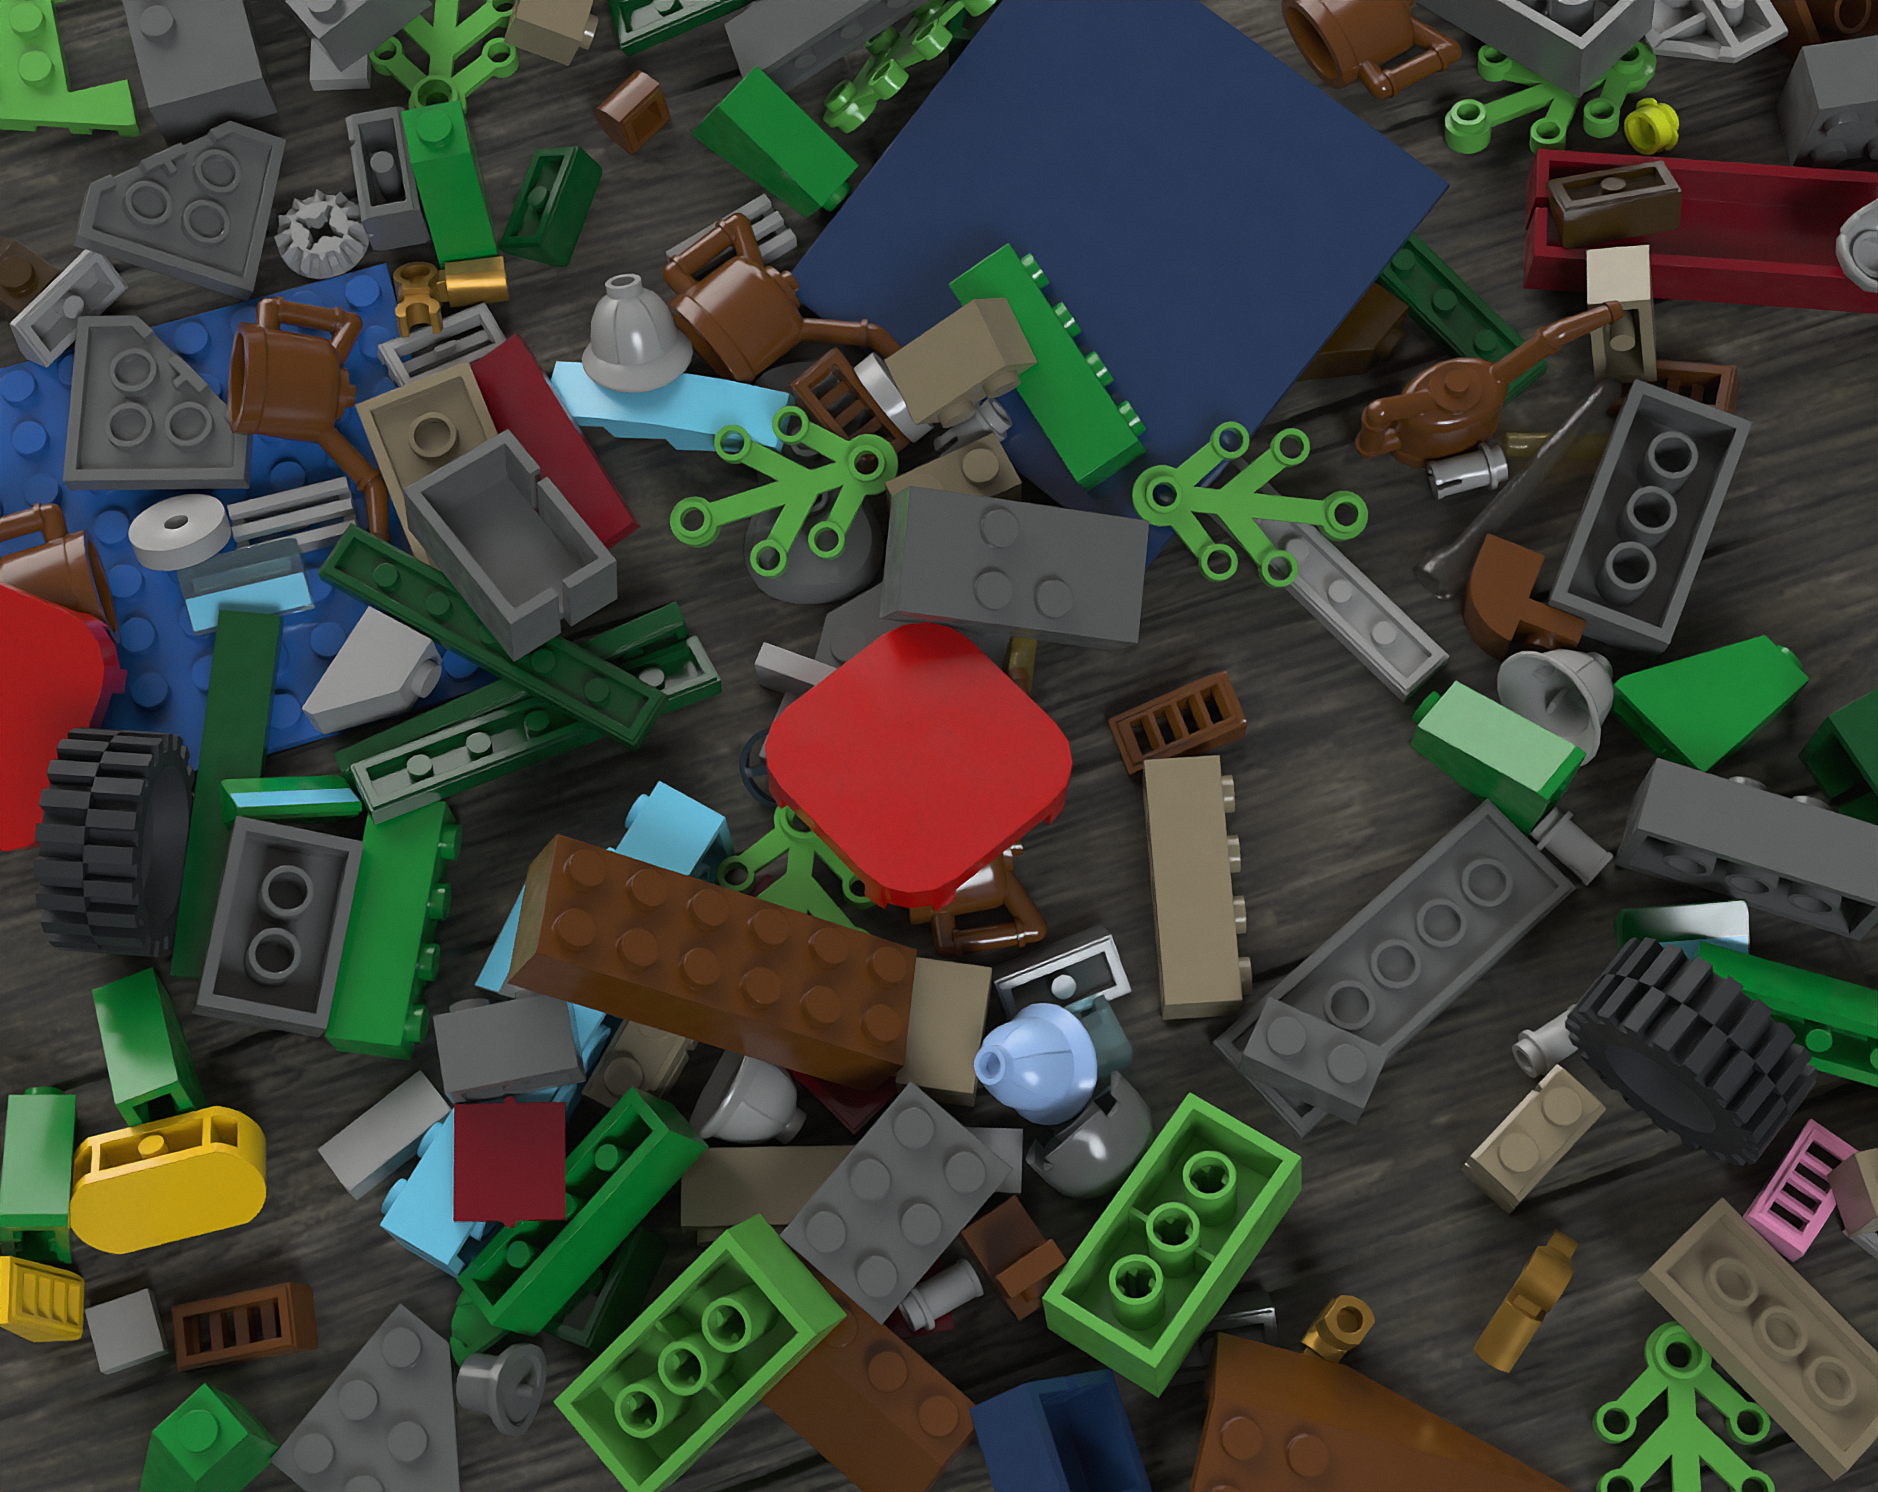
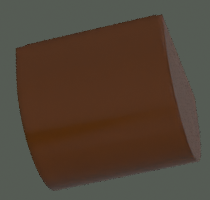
(633, 112)

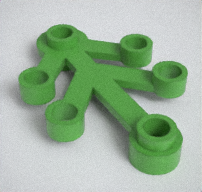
(443, 45)
(884, 71)
(1470, 122)
(794, 489)
(1238, 504)
(797, 887)
(1682, 1434)

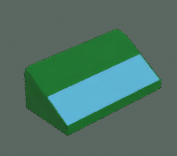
(289, 800)

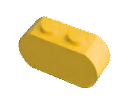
(168, 1180)

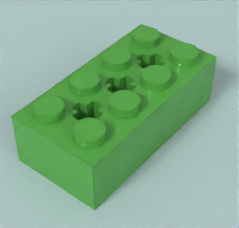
(1186, 1283)
(700, 1357)

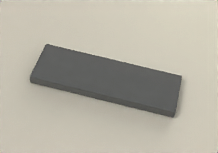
(1414, 946)

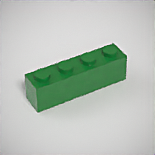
(1064, 386)
(392, 933)
(1826, 1014)
(609, 1189)

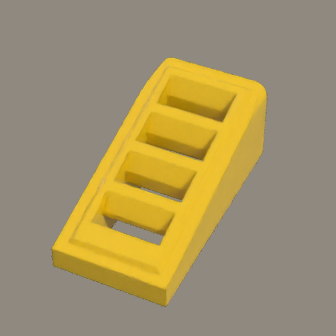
(40, 1301)

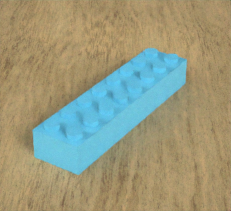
(419, 1212)

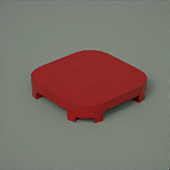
(53, 678)
(918, 764)

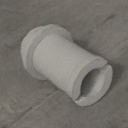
(989, 418)
(1468, 471)
(1570, 845)
(1545, 1047)
(940, 1295)

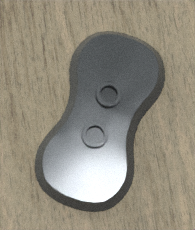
(808, 576)

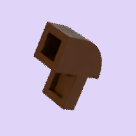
(1499, 605)
(1013, 1256)

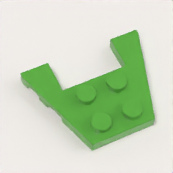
(37, 80)

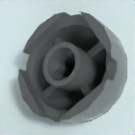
(1099, 1144)

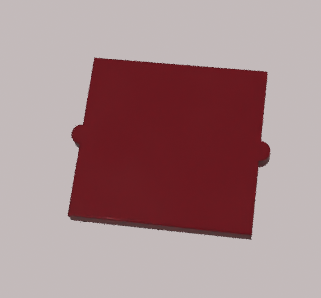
(509, 1162)

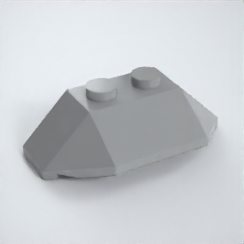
(1713, 28)

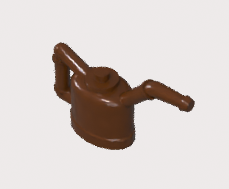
(1358, 36)
(748, 311)
(298, 389)
(1462, 398)
(62, 569)
(984, 891)

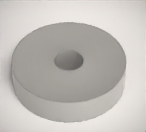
(881, 386)
(179, 532)

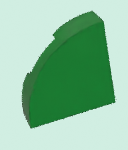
(472, 1331)

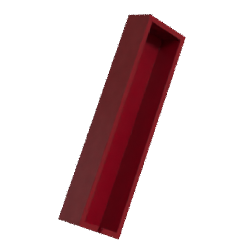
(1741, 237)

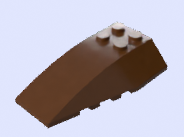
(1324, 1427)

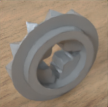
(330, 255)

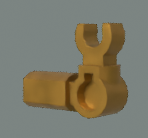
(462, 283)
(1527, 1303)
(1337, 1328)

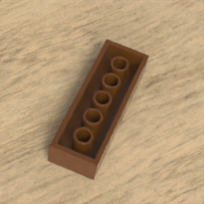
(713, 965)

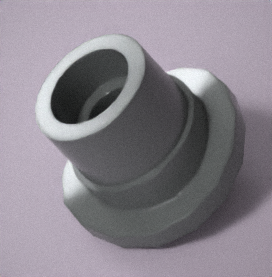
(504, 1386)

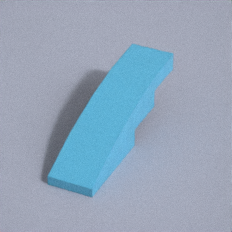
(682, 412)

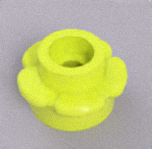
(1652, 127)

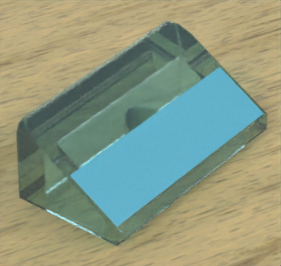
(252, 579)

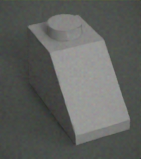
(374, 675)

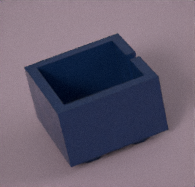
(1060, 1437)

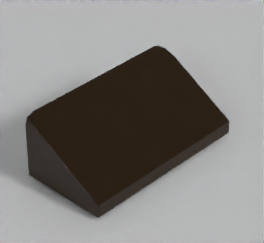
(1615, 204)

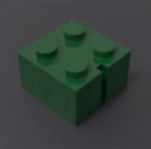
(1846, 755)

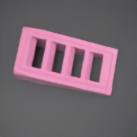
(1774, 1229)

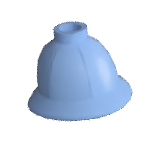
(1039, 1064)

